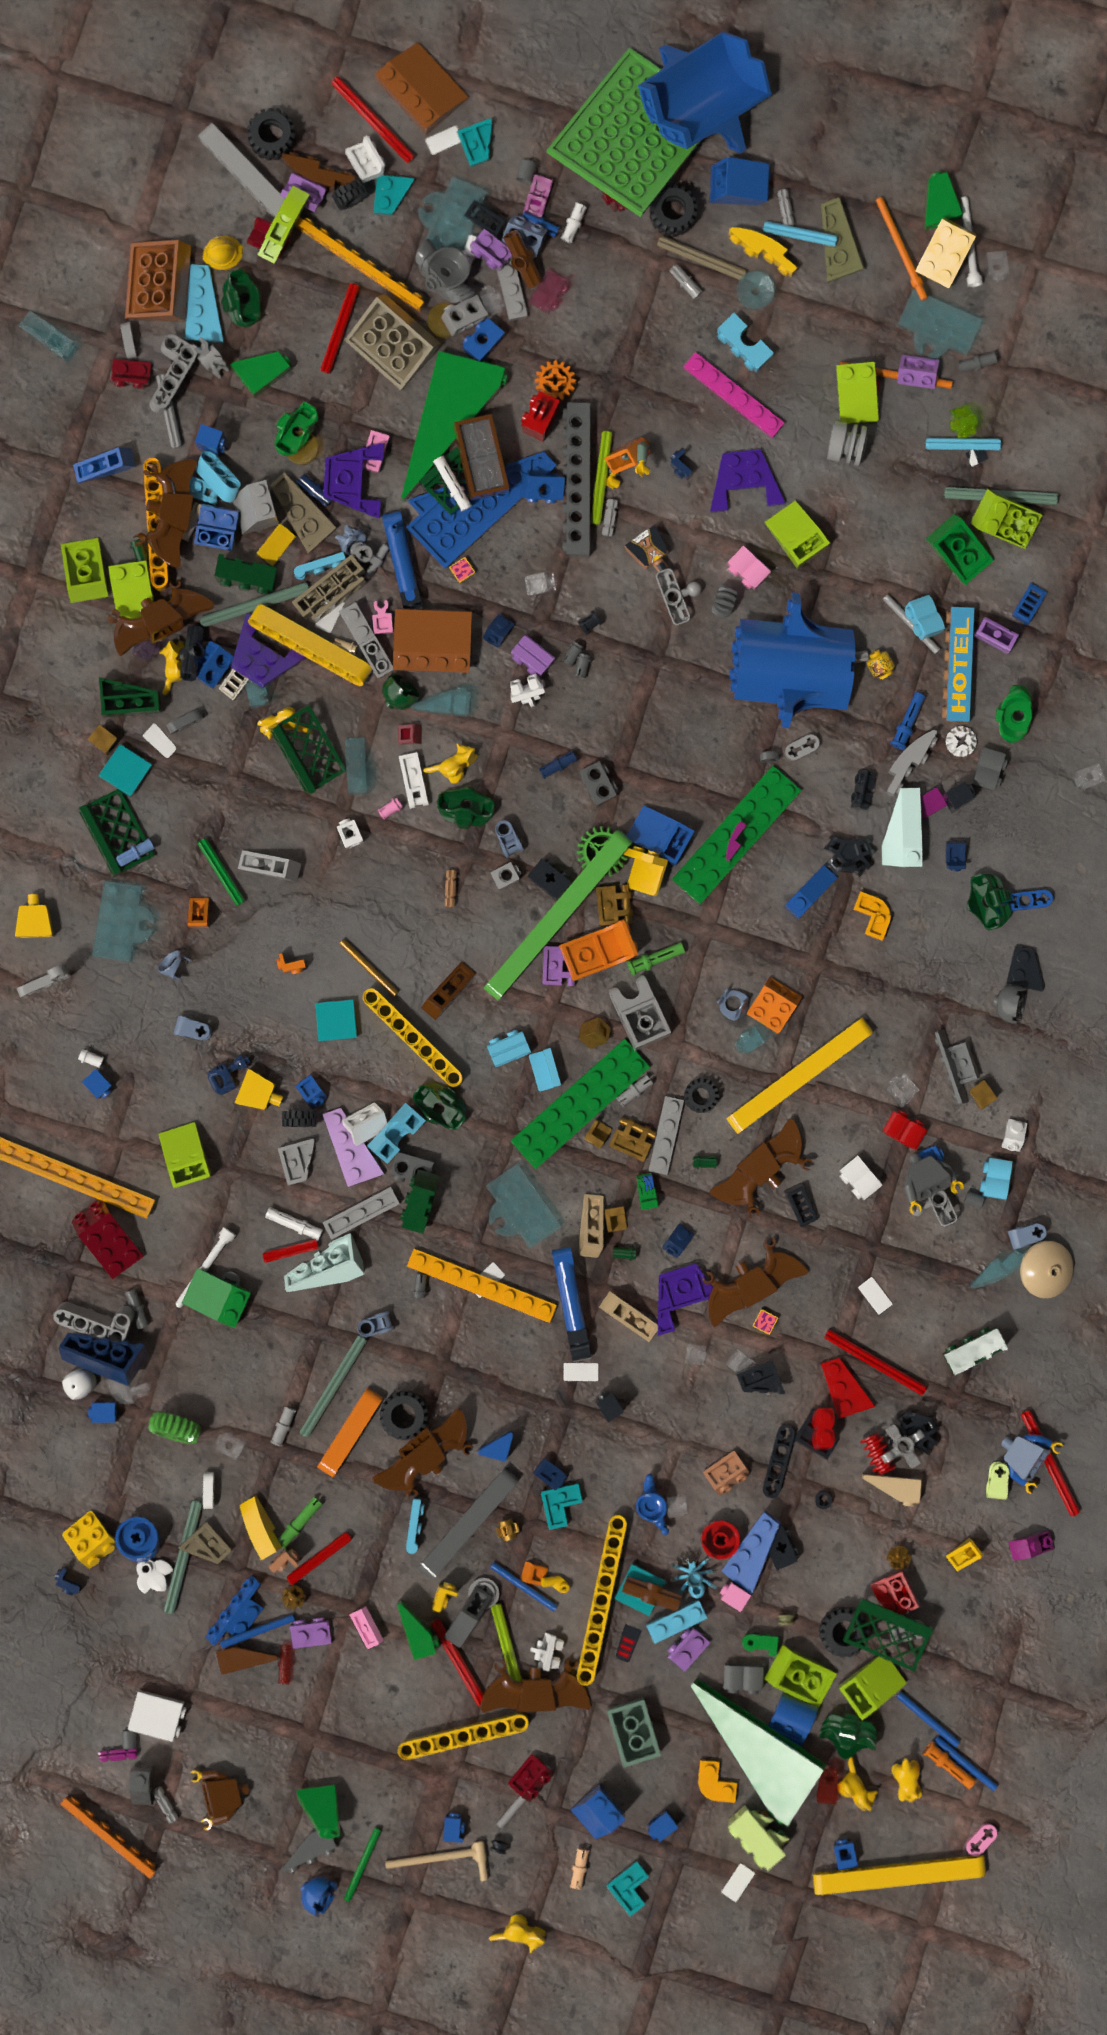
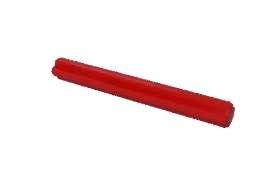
(339, 328)
(458, 1662)

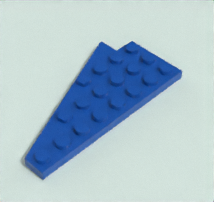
(450, 536)

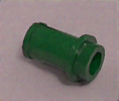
(139, 551)
(704, 1162)
(624, 1253)

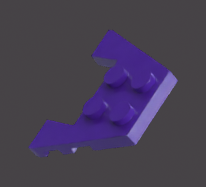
(744, 471)
(344, 478)
(258, 661)
(679, 1290)

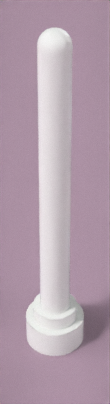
(974, 278)
(225, 1237)

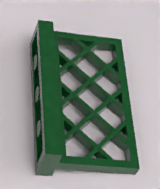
(434, 477)
(292, 756)
(99, 835)
(896, 1619)

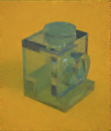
(256, 695)
(749, 1041)

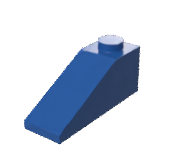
(105, 464)
(810, 892)

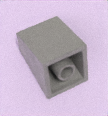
(255, 507)

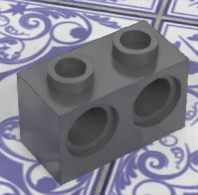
(594, 785)
(413, 1164)

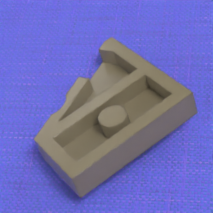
(206, 1544)

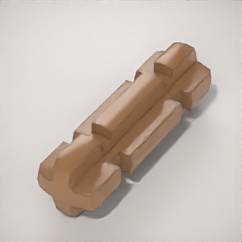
(450, 888)

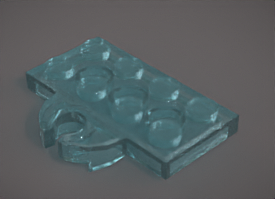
(447, 221)
(938, 325)
(120, 922)
(520, 1208)

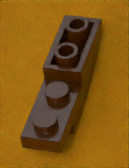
(311, 169)

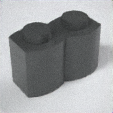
(988, 769)
(743, 1677)

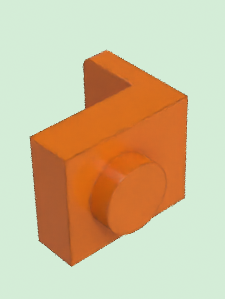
(293, 967)

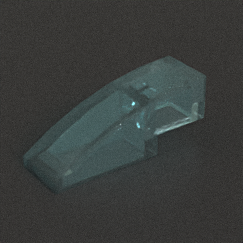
(48, 336)
(998, 1270)

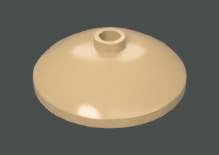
(1038, 1266)

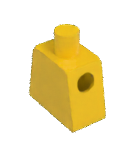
(34, 920)
(257, 1092)

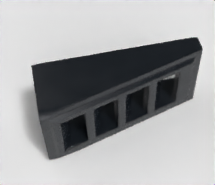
(494, 217)
(793, 1190)

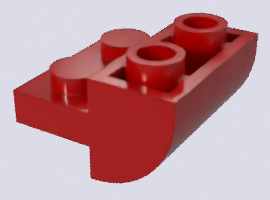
(895, 1593)

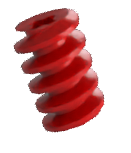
(876, 1451)

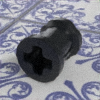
(589, 622)

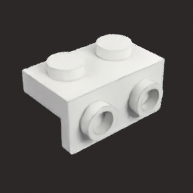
(366, 160)

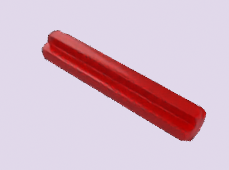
(290, 1251)

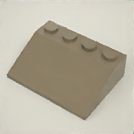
(392, 341)

